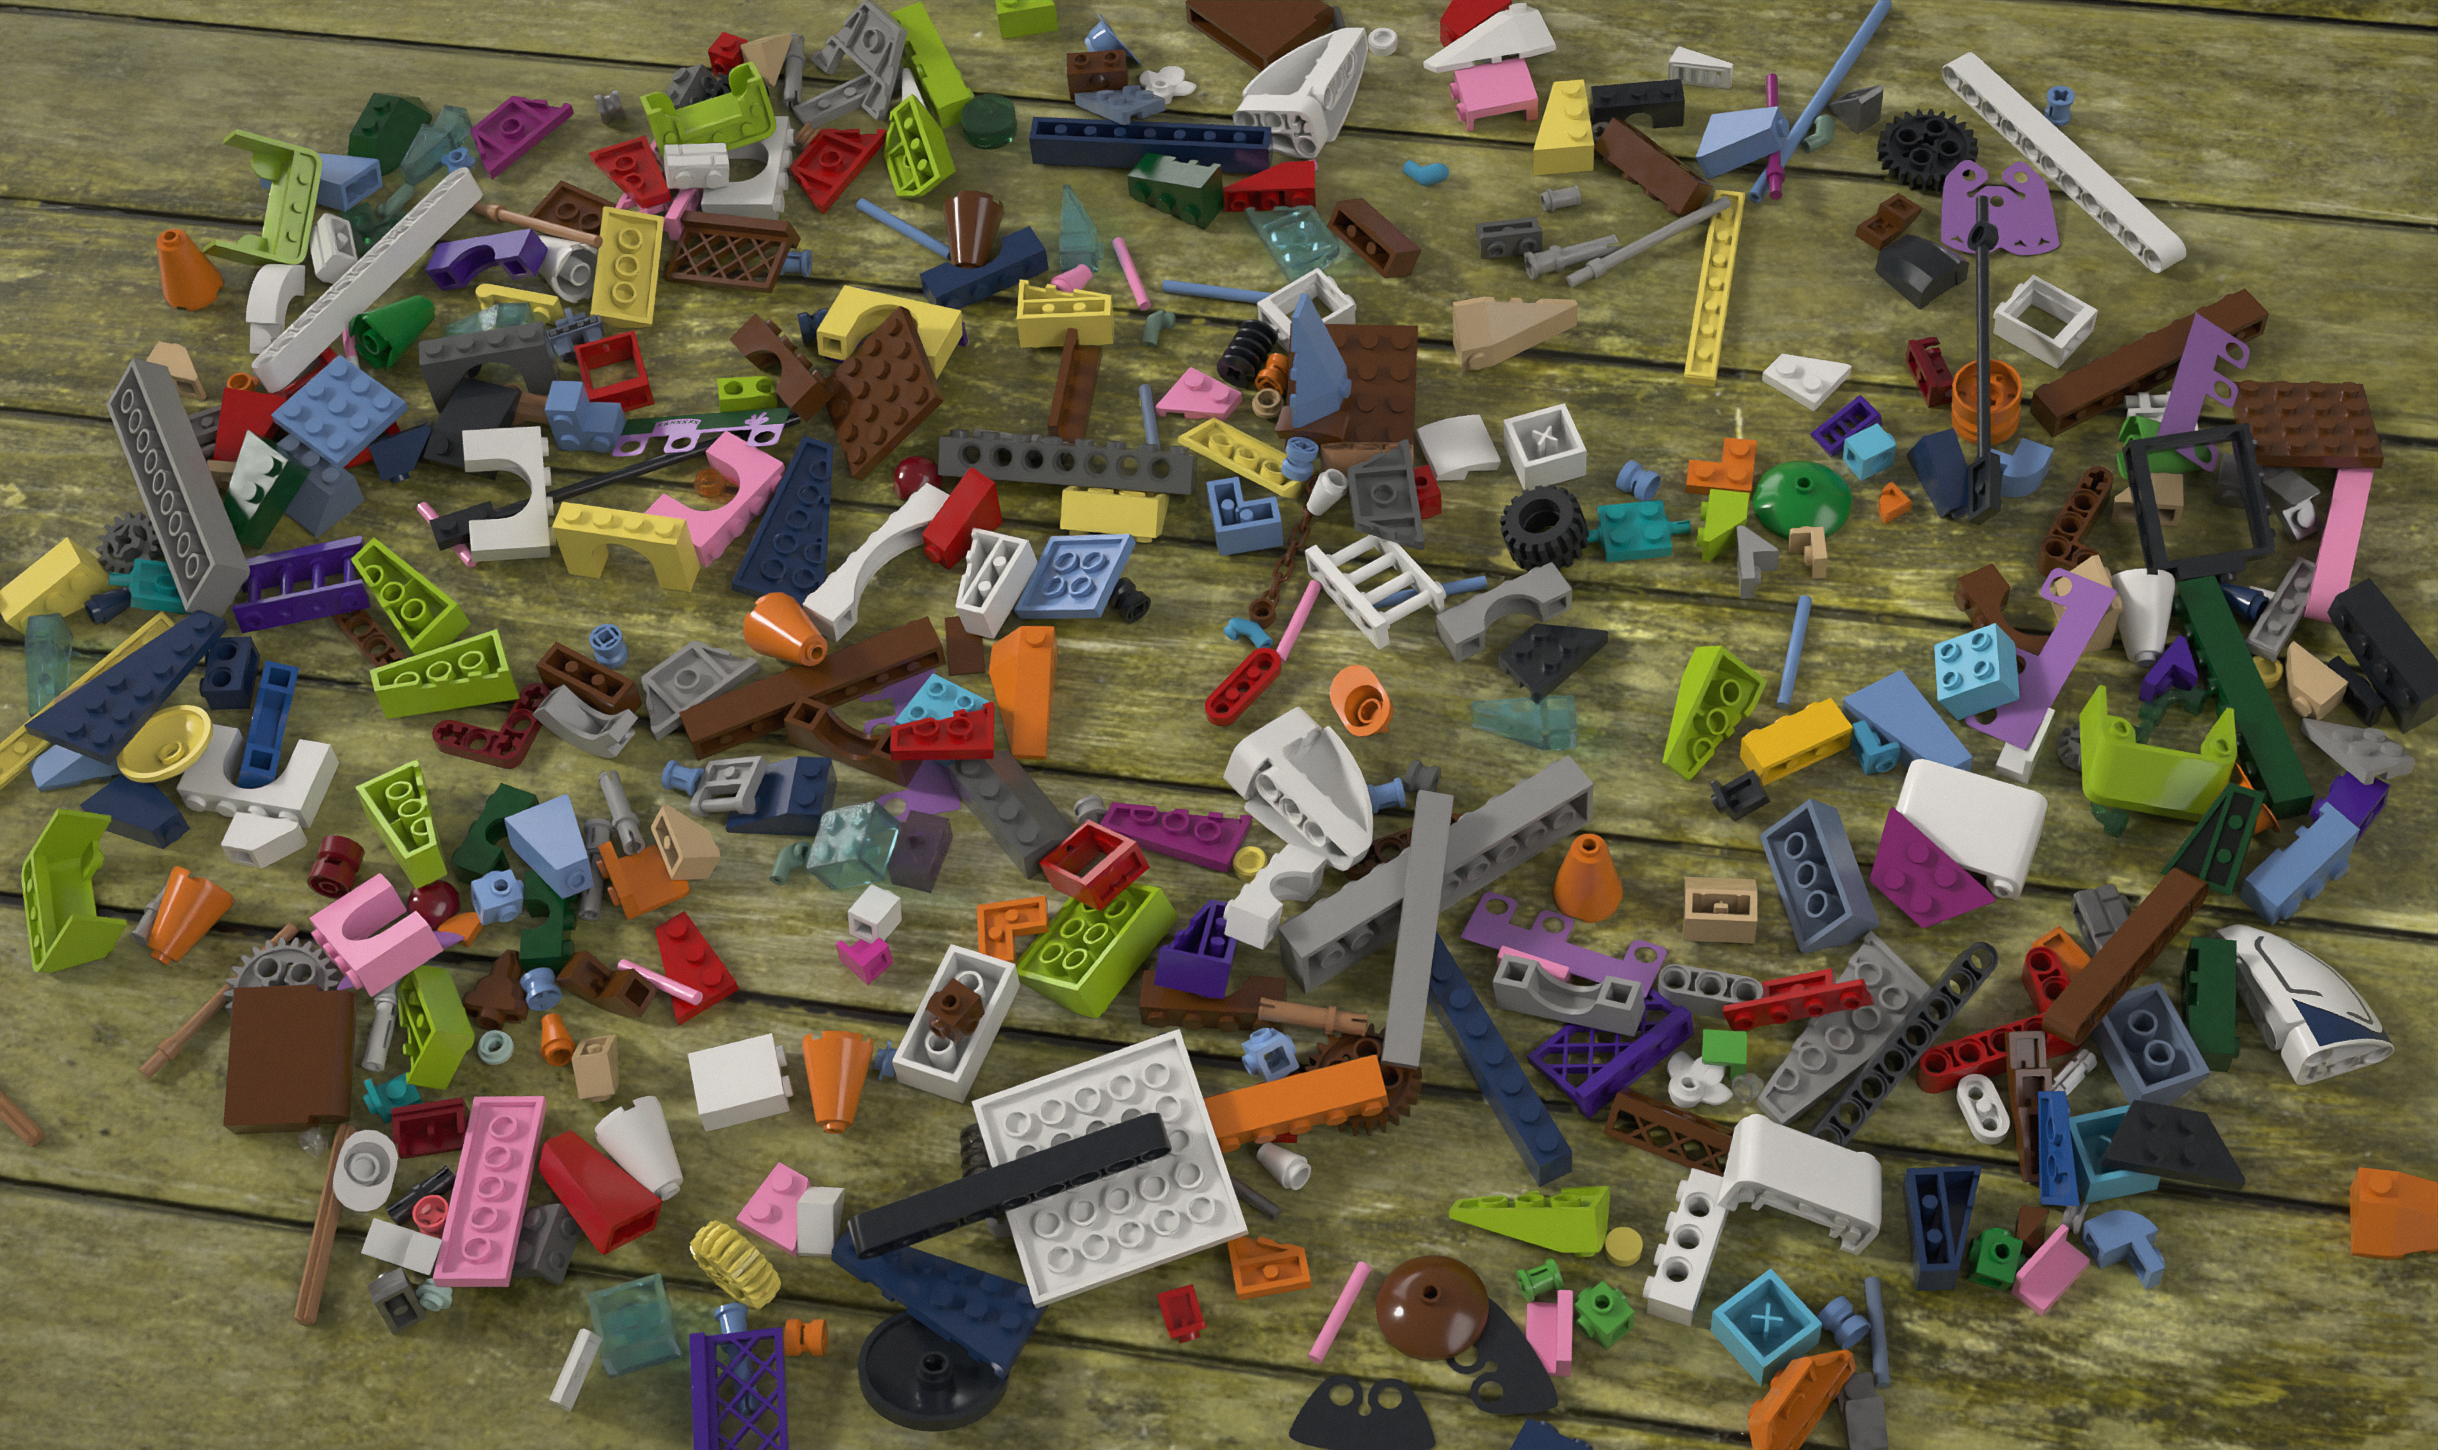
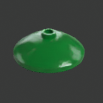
(1784, 504)

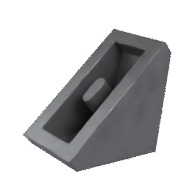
(1858, 108)

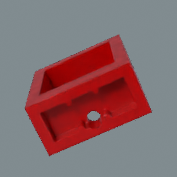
(630, 393)
(1107, 879)

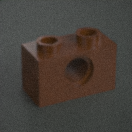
(1097, 71)

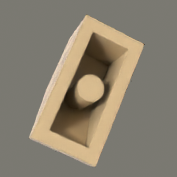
(180, 367)
(2168, 496)
(2310, 684)
(684, 845)
(596, 1068)

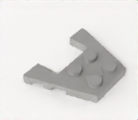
(874, 44)

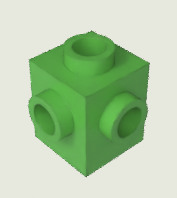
(1603, 1314)

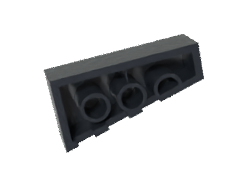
(2388, 653)

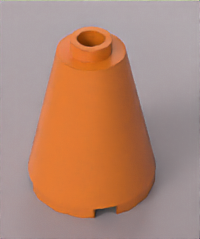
(186, 272)
(784, 631)
(1587, 881)
(186, 915)
(836, 1076)

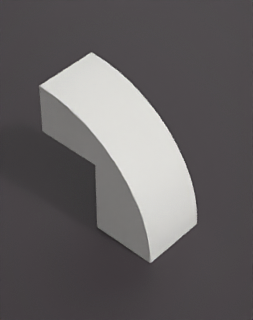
(401, 1246)

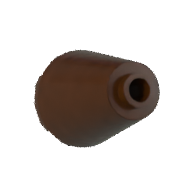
(971, 227)

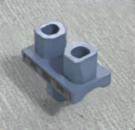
(572, 331)

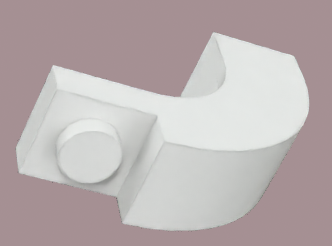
(269, 301)

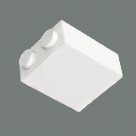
(740, 1082)

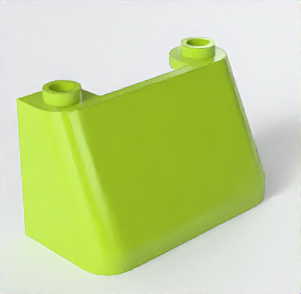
(731, 119)

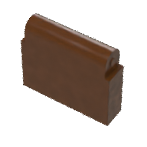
(1260, 29)
(289, 1058)

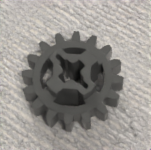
(128, 541)

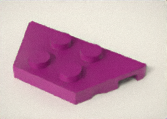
(514, 130)
(1922, 876)

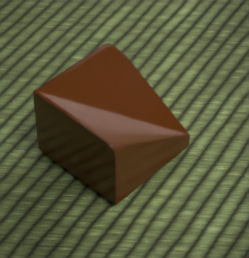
(2031, 1228)

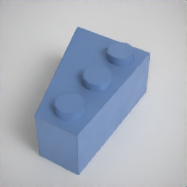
(2302, 868)

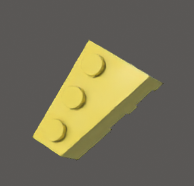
(1565, 132)
(54, 585)

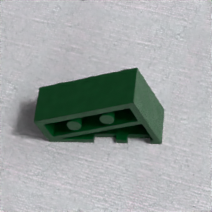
(1178, 188)
(261, 488)
(2221, 839)
(2208, 1000)

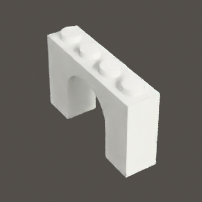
(764, 193)
(522, 453)
(292, 795)

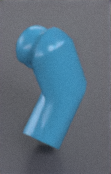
(1427, 174)
(1250, 629)

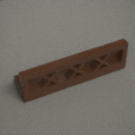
(1074, 389)
(1676, 1121)

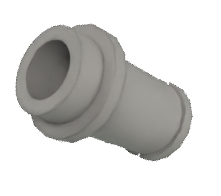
(1560, 198)

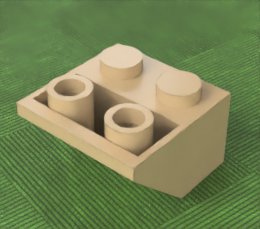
(2093, 570)
(1720, 910)

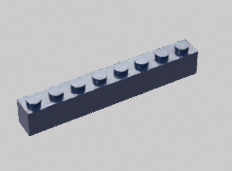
(1123, 146)
(1496, 1070)

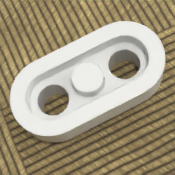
(1985, 1111)

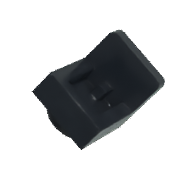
(1740, 795)

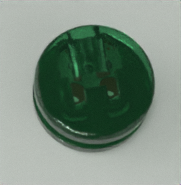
(989, 121)

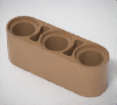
(1347, 454)

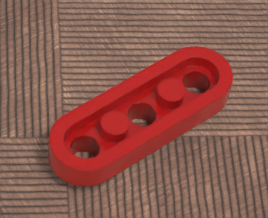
(1246, 676)

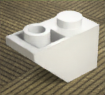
(261, 840)

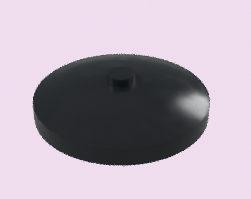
(924, 1379)

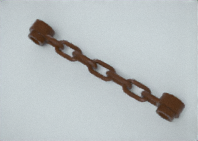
(1265, 606)

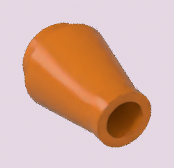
(556, 1042)

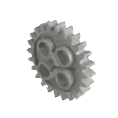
(303, 962)

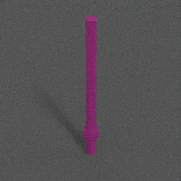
(1774, 172)

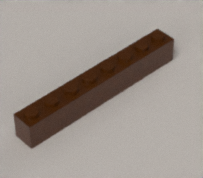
(2139, 365)
(834, 681)

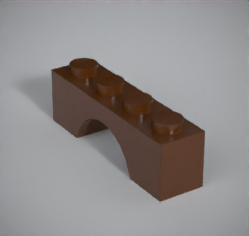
(798, 386)
(1983, 598)
(823, 732)
(1238, 1011)

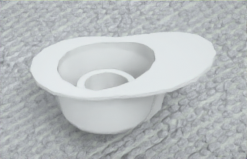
(365, 1171)

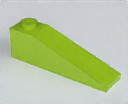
(1563, 1222)

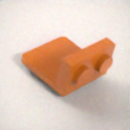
(639, 880)

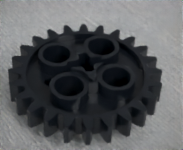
(1925, 148)

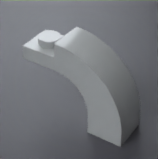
(584, 726)

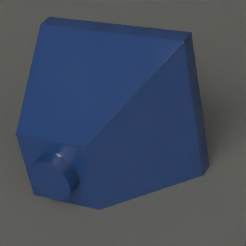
(400, 451)

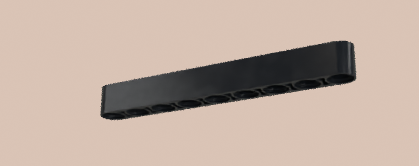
(1900, 1050)
(1009, 1186)

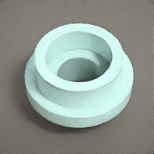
(492, 1040)
(434, 1297)

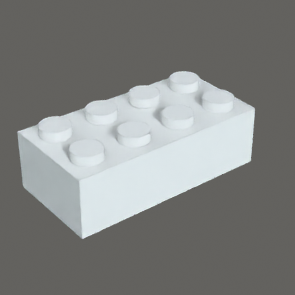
(940, 1063)

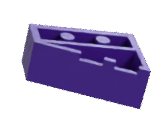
(1199, 955)

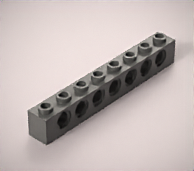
(1182, 463)

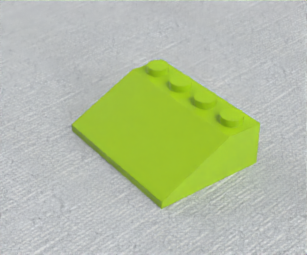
(1094, 951)

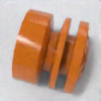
(2004, 401)

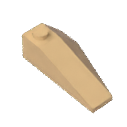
(1494, 331)

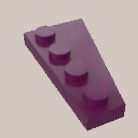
(1189, 837)

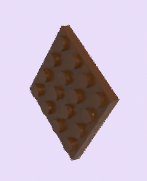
(1383, 378)
(882, 393)
(2309, 424)

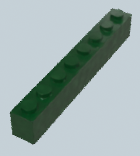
(2236, 683)

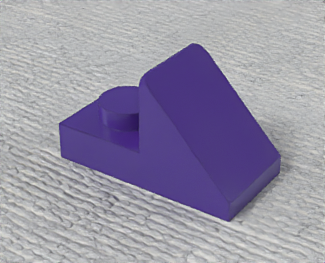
(2172, 669)

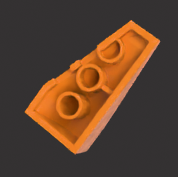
(1023, 684)
(2392, 1214)

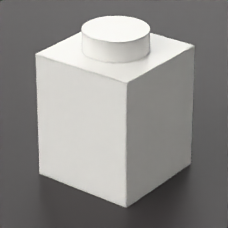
(874, 914)

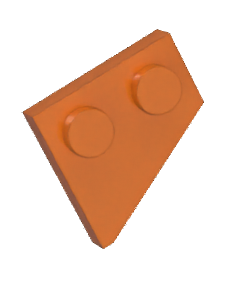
(1267, 1267)

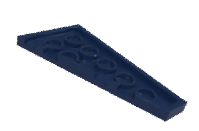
(793, 535)
(119, 702)
(952, 1299)

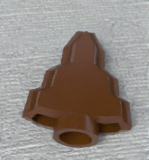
(499, 995)

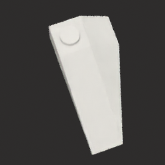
(1508, 32)

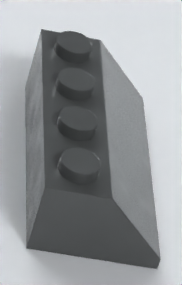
(1011, 808)

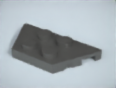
(1386, 497)

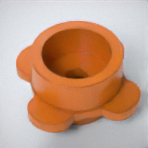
(243, 382)

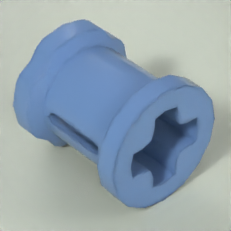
(2059, 100)
(798, 263)
(681, 777)
(1387, 795)

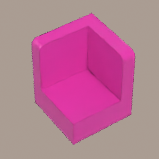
(865, 958)

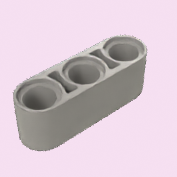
(1696, 981)

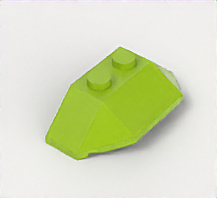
(916, 150)

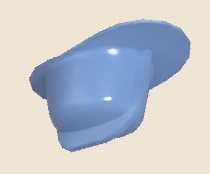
(1104, 39)

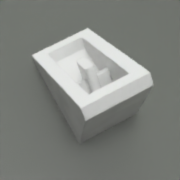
(819, 1220)

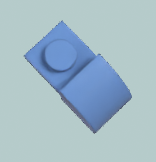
(2025, 469)
(2125, 1236)

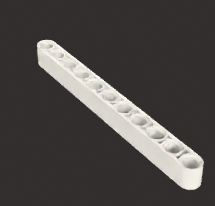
(2064, 163)
(366, 280)

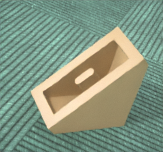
(768, 55)

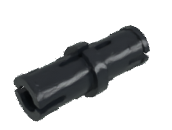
(436, 1185)

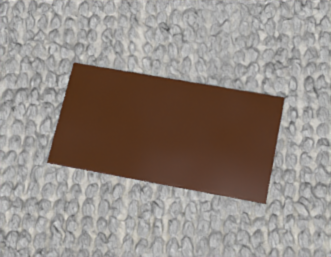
(963, 649)

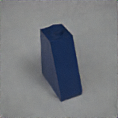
(1942, 472)
(138, 812)

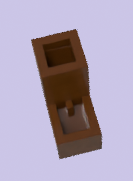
(617, 991)

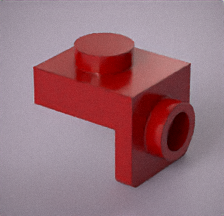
(1181, 1313)

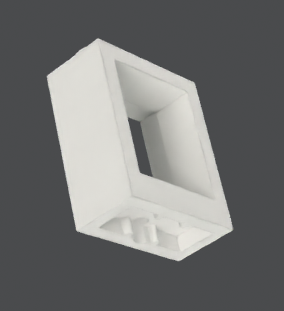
(1316, 284)
(2074, 312)

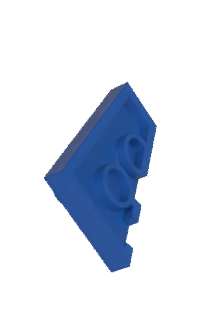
(2056, 1157)

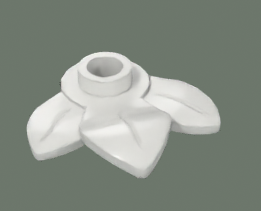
(1167, 82)
(1696, 1082)

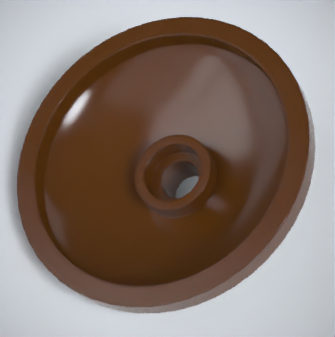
(1435, 1326)

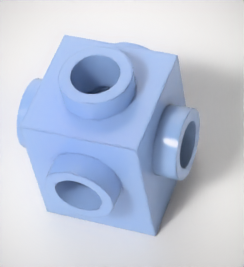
(497, 897)
(1279, 1057)

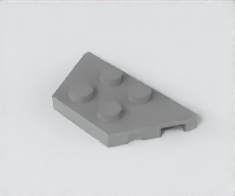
(689, 679)
(2359, 750)

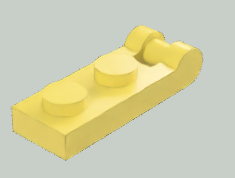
(543, 306)

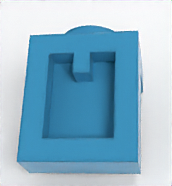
(1869, 751)

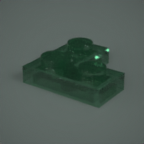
(366, 228)

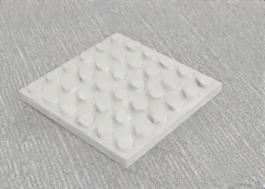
(1130, 1216)

